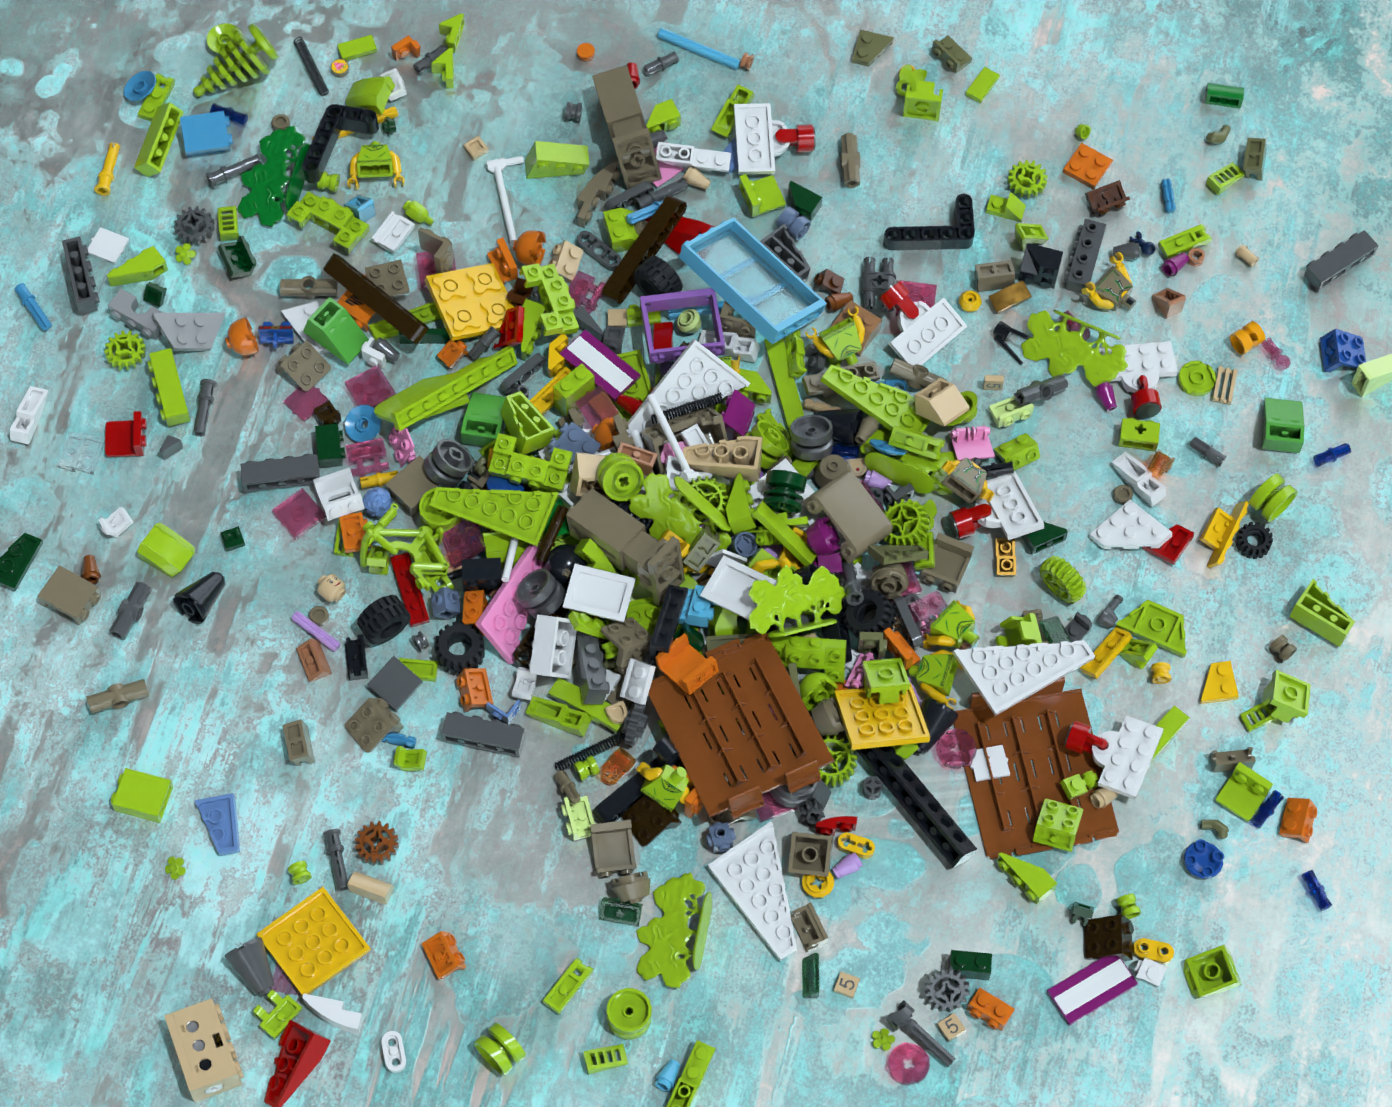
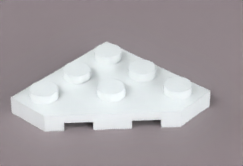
(1130, 529)

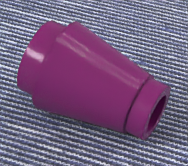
(1174, 264)
(1106, 396)

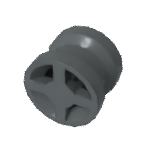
(574, 111)
(873, 783)

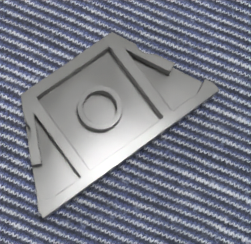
(189, 330)

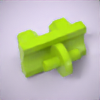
(635, 319)

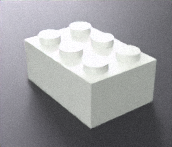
(552, 647)

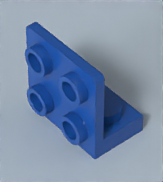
(1342, 349)

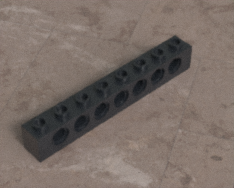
(919, 804)

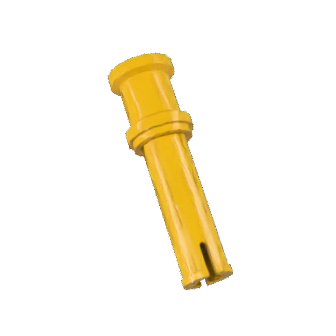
(106, 175)

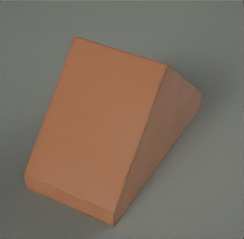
(1169, 302)

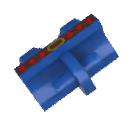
(276, 334)

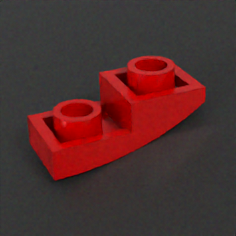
(663, 335)
(829, 826)

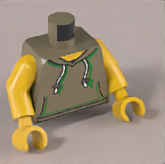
(1113, 288)
(967, 479)

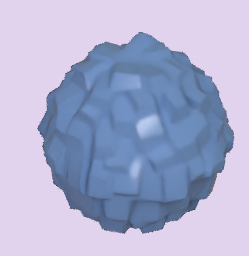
(377, 502)

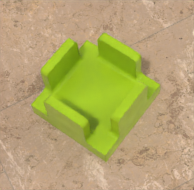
(923, 102)
(1019, 631)
(886, 678)
(1288, 695)

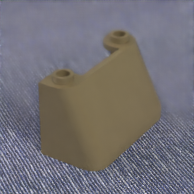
(708, 420)
(852, 513)

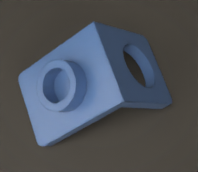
(498, 714)

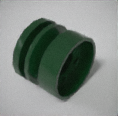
(784, 491)

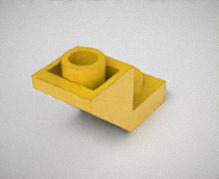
(555, 360)

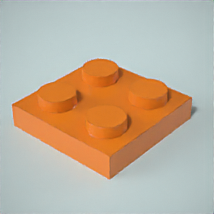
(1087, 166)

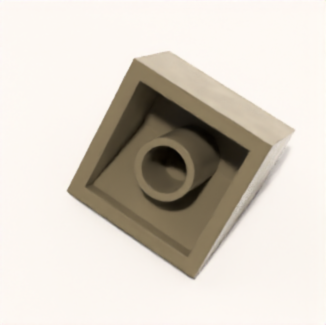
(810, 854)

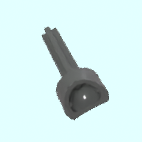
(903, 1018)

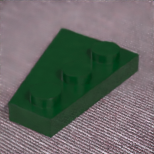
(18, 560)

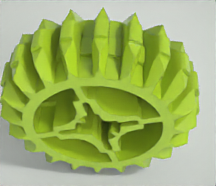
(715, 494)
(913, 529)
(1062, 579)
(843, 752)

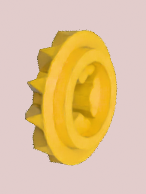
(813, 890)

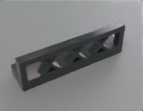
(668, 620)

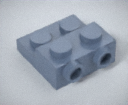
(574, 440)

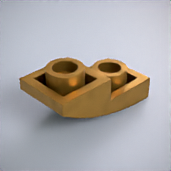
(1010, 296)
(1005, 556)

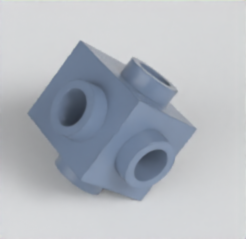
(445, 603)
(716, 840)

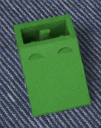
(336, 331)
(482, 419)
(1283, 425)

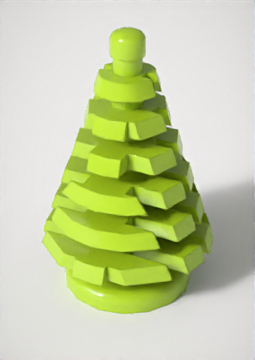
(251, 51)

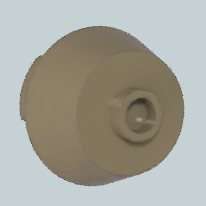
(829, 469)
(889, 580)
(827, 718)
(632, 887)

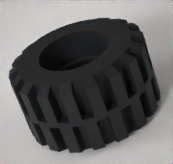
(657, 277)
(872, 600)
(383, 619)
(455, 634)

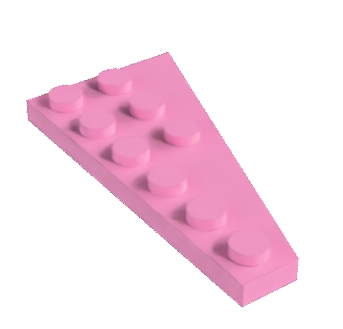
(504, 614)

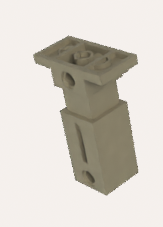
(627, 126)
(627, 543)

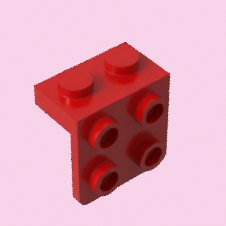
(126, 437)

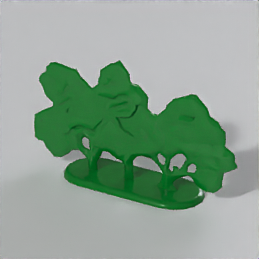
(270, 178)

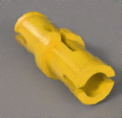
(378, 479)

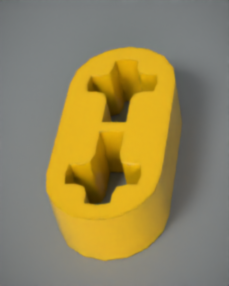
(856, 841)

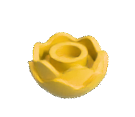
(967, 305)

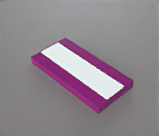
(603, 363)
(1092, 988)

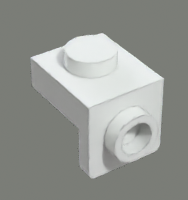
(399, 89)
(371, 355)
(116, 522)
(524, 684)

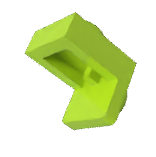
(410, 759)

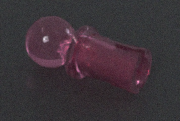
(1076, 327)
(1282, 361)

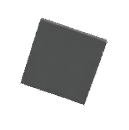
(395, 683)

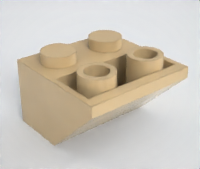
(940, 402)
(584, 474)

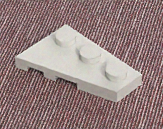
(298, 318)

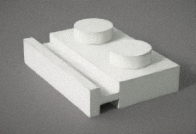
(393, 232)
(637, 681)

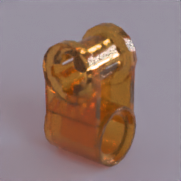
(1160, 463)
(618, 764)

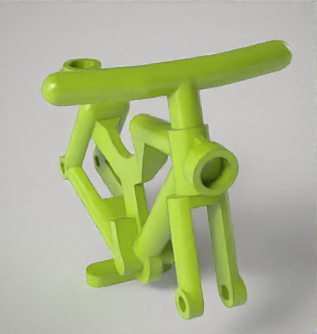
(422, 535)

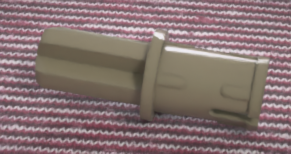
(567, 787)

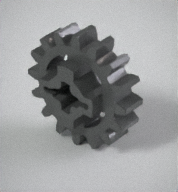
(185, 229)
(635, 724)
(938, 990)

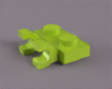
(277, 1020)

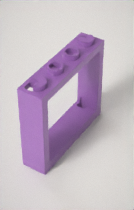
(675, 301)

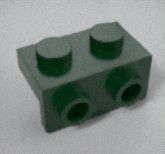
(238, 258)

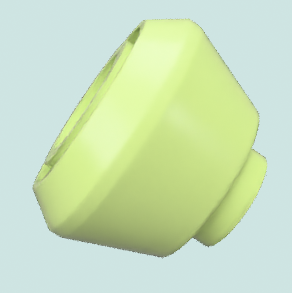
(689, 321)

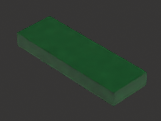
(433, 336)

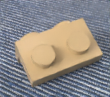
(566, 259)

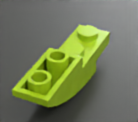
(692, 1075)

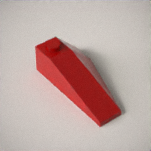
(685, 231)
(298, 1056)

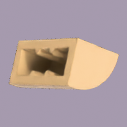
(370, 887)

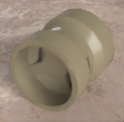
(1283, 648)

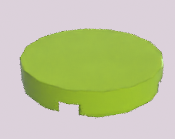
(1196, 378)

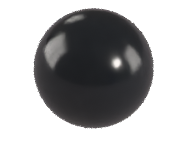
(562, 558)

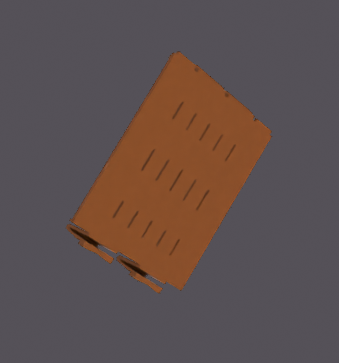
(792, 727)
(995, 800)

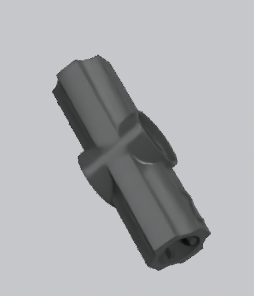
(1041, 390)
(130, 610)

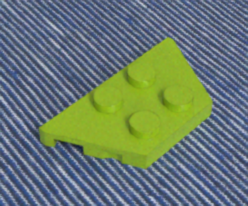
(1157, 625)

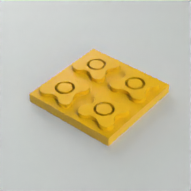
(469, 300)
(878, 724)
(313, 942)

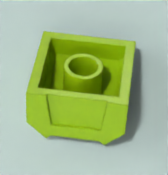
(370, 93)
(498, 545)
(165, 550)
(1211, 972)

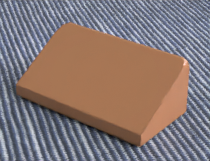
(643, 458)
(313, 660)

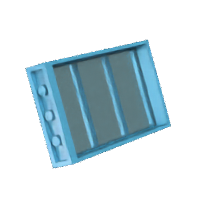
(752, 280)

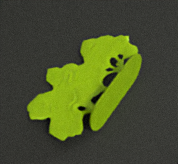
(1069, 349)
(912, 471)
(674, 514)
(791, 598)
(670, 933)

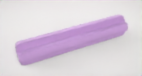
(315, 631)

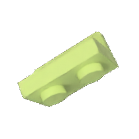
(1009, 411)
(579, 818)

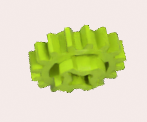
(1027, 179)
(125, 350)

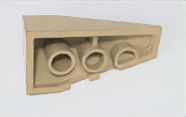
(728, 457)

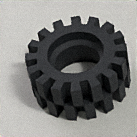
(1259, 531)

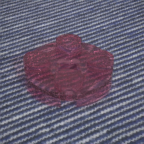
(961, 758)
(897, 1066)

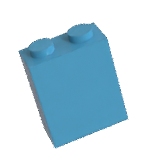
(206, 133)

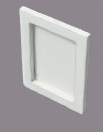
(731, 586)
(599, 593)

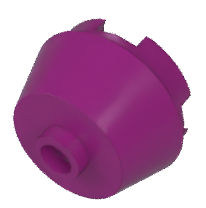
(822, 537)

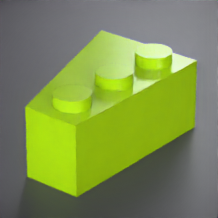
(556, 159)
(526, 423)
(1322, 615)

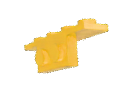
(1220, 531)

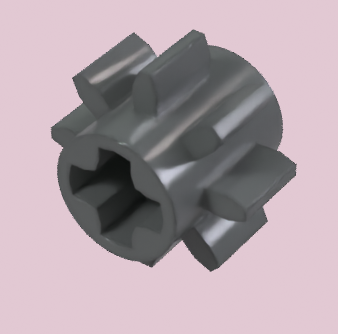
(812, 812)

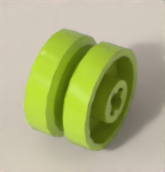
(773, 442)
(619, 476)
(1273, 497)
(433, 517)
(629, 1001)
(499, 1049)

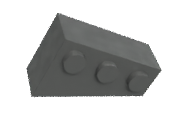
(784, 249)

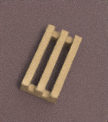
(1227, 372)

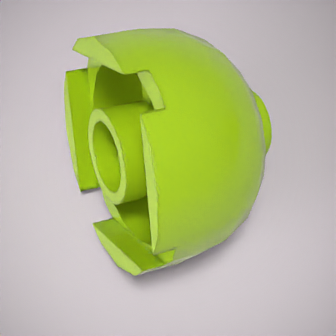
(815, 688)

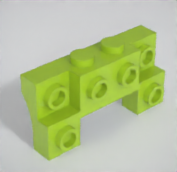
(332, 217)
(555, 298)
(528, 469)
(813, 653)

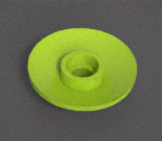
(218, 35)

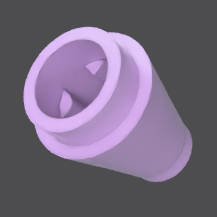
(875, 479)
(847, 865)

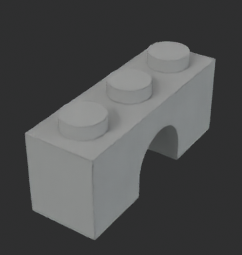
(123, 308)

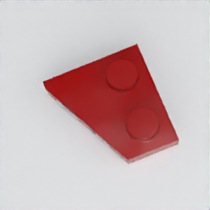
(511, 328)
(1175, 546)

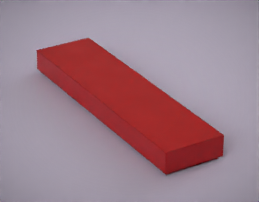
(409, 591)

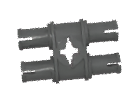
(871, 279)

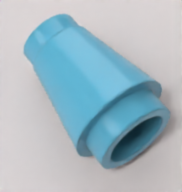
(666, 1078)

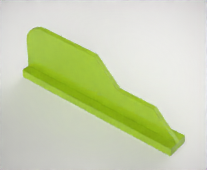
(437, 391)

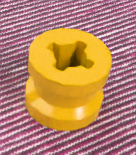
(1161, 673)

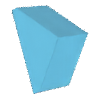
(361, 207)

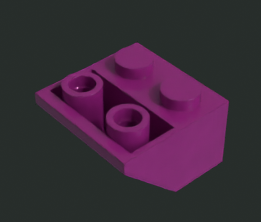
(738, 415)

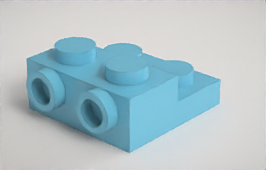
(697, 610)

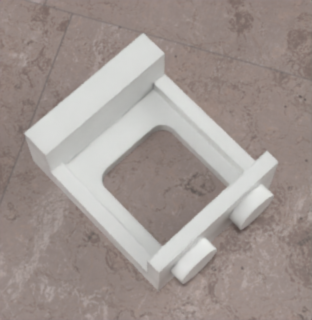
(335, 486)

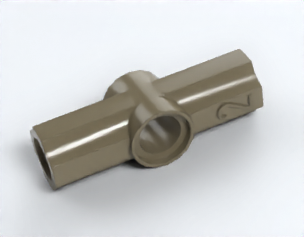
(850, 160)
(297, 287)
(915, 376)
(117, 696)

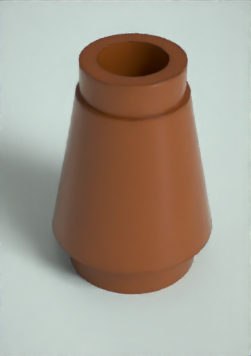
(838, 301)
(90, 569)

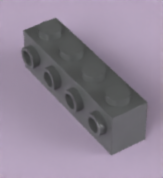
(1086, 255)
(1340, 260)
(79, 274)
(279, 472)
(590, 669)
(483, 734)

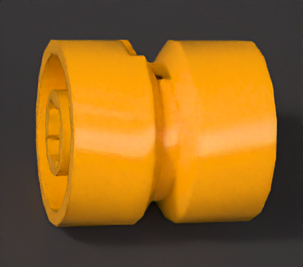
(1246, 338)

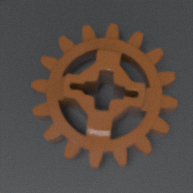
(369, 840)

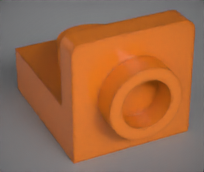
(404, 46)
(452, 352)

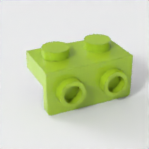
(1019, 450)

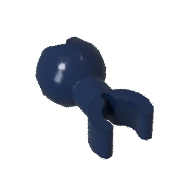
(1147, 248)

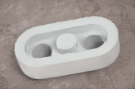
(394, 1052)

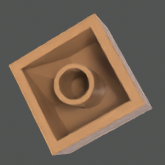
(870, 321)

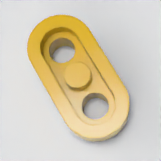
(1153, 950)

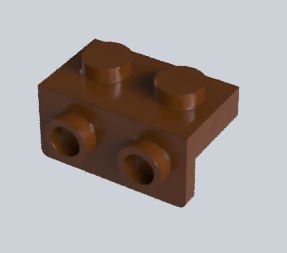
(1106, 197)

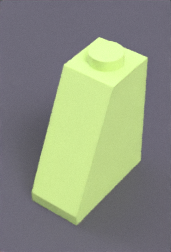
(1372, 375)

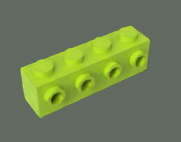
(158, 139)
(169, 387)

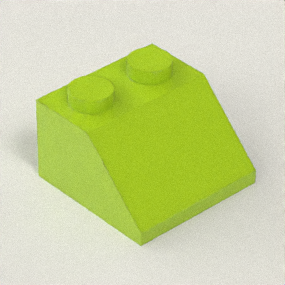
(619, 232)

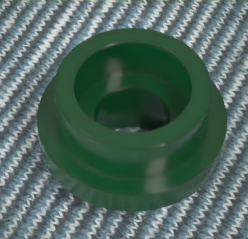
(389, 125)

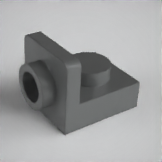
(614, 338)
(816, 359)
(901, 493)
(1078, 627)

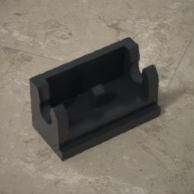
(356, 658)

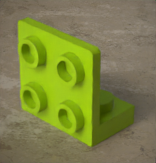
(761, 195)
(1244, 792)
(1058, 825)

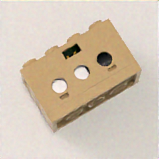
(204, 1049)

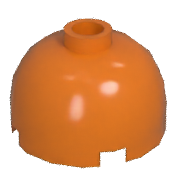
(529, 247)
(241, 338)
(603, 433)

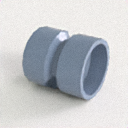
(796, 225)
(743, 544)

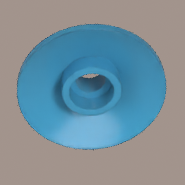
(139, 85)
(355, 421)
(886, 449)

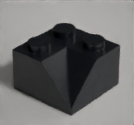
(1040, 266)
(481, 574)

